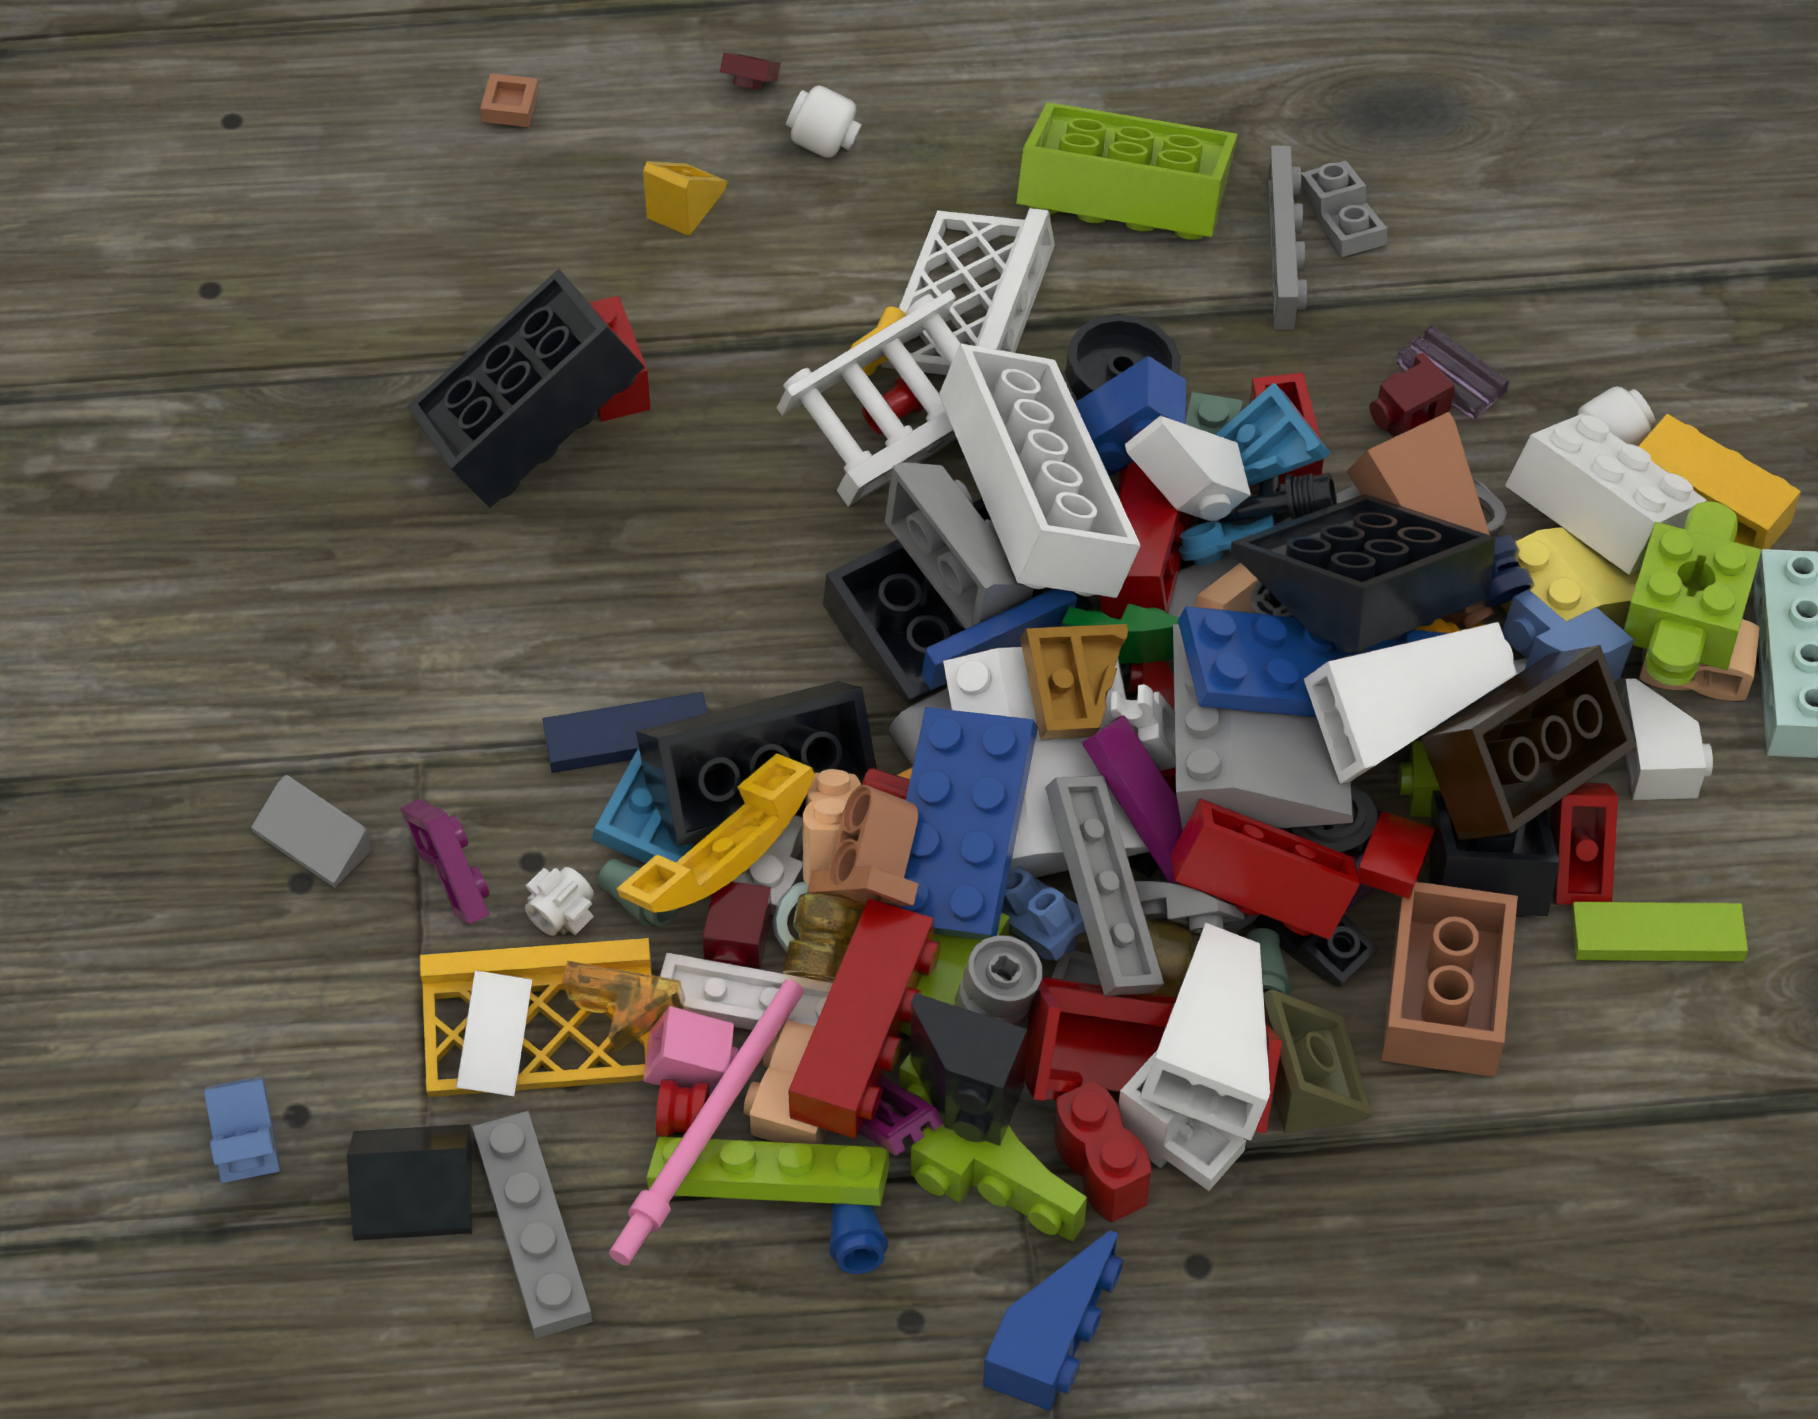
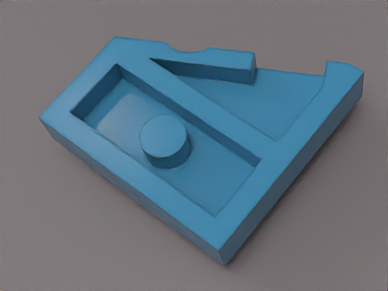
(633, 821)

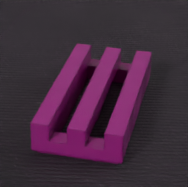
(890, 1128)

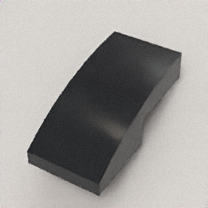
(1330, 959)

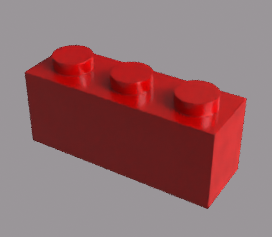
(1264, 870)

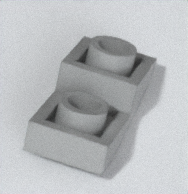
(1342, 208)
(1185, 905)

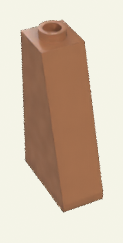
(1429, 475)

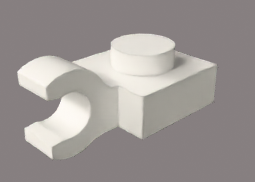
(1152, 722)
(779, 865)

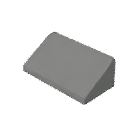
(312, 831)

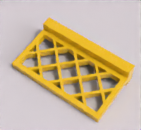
(453, 975)

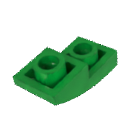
(1148, 631)

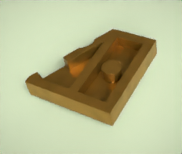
(1071, 676)

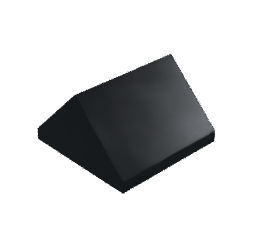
(410, 1182)

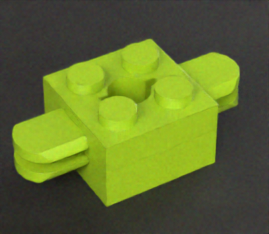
(1691, 594)

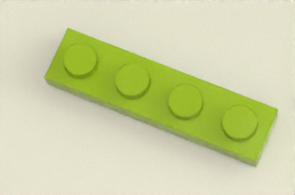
(780, 1171)

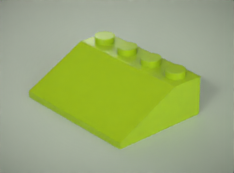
(1126, 170)

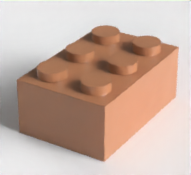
(1450, 979)

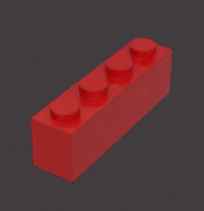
(1158, 530)
(862, 1019)

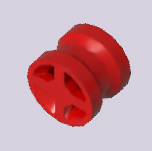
(678, 1106)

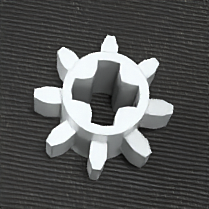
(559, 901)

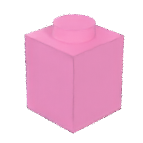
(689, 1049)

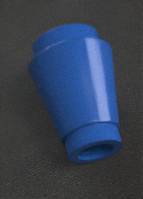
(856, 1233)

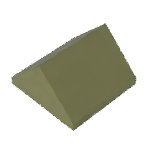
(1316, 1066)

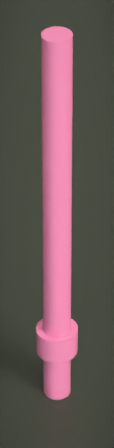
(652, 1205)

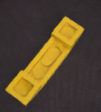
(770, 800)

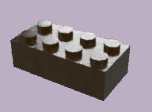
(1529, 743)

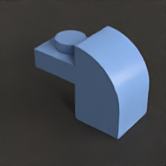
(1540, 631)
(242, 1129)

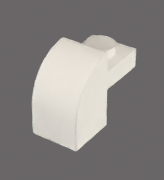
(1168, 1136)

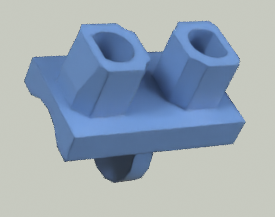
(1041, 915)

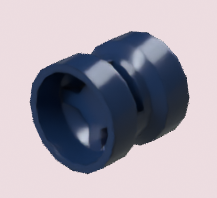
(1507, 574)

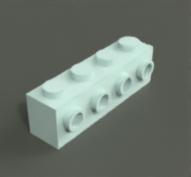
(1788, 649)

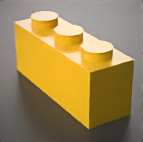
(1721, 475)

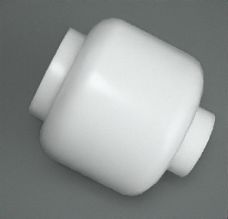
(823, 121)
(1623, 412)

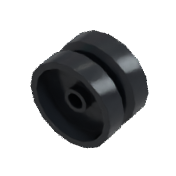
(1112, 346)

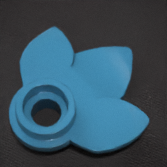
(1208, 540)

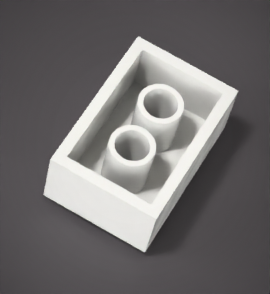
(1600, 488)

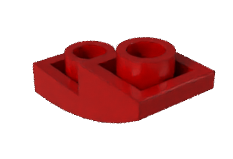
(1395, 854)

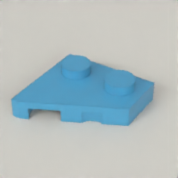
(1273, 437)

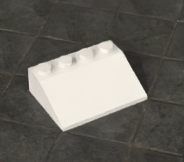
(999, 685)

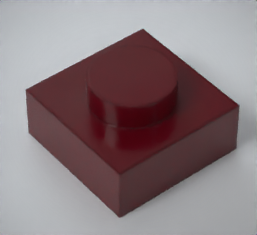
(749, 70)

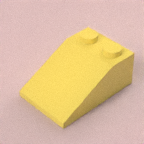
(1574, 576)

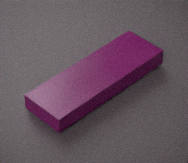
(1138, 789)

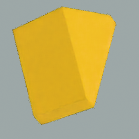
(680, 194)

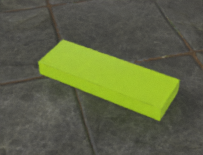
(1658, 931)

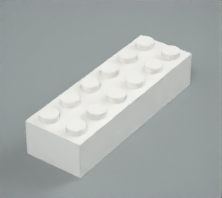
(1038, 472)

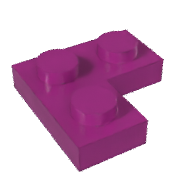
(440, 843)

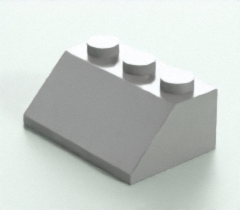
(951, 543)

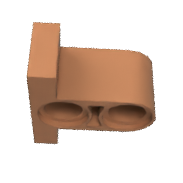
(871, 850)

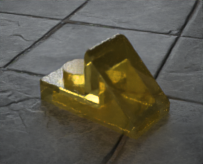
(635, 996)

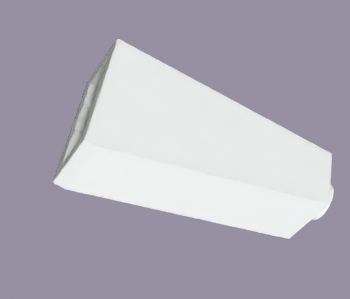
(1396, 694)
(1215, 1040)

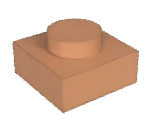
(509, 100)

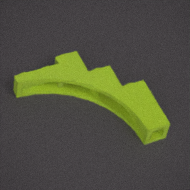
(1001, 1173)

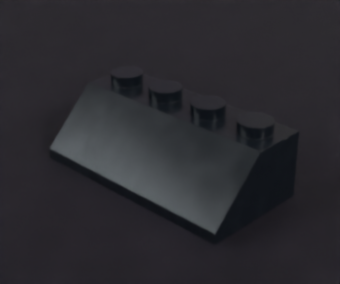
(702, 759)

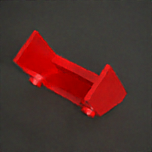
(1106, 1039)

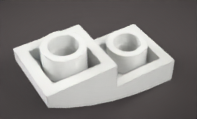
(494, 1033)

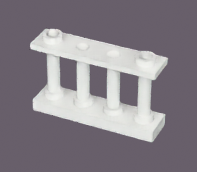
(864, 471)

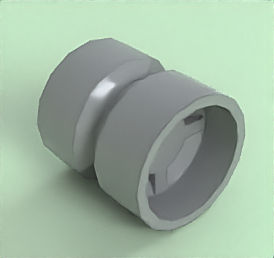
(1000, 979)

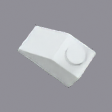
(1191, 467)
(1669, 748)

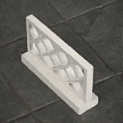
(1010, 295)

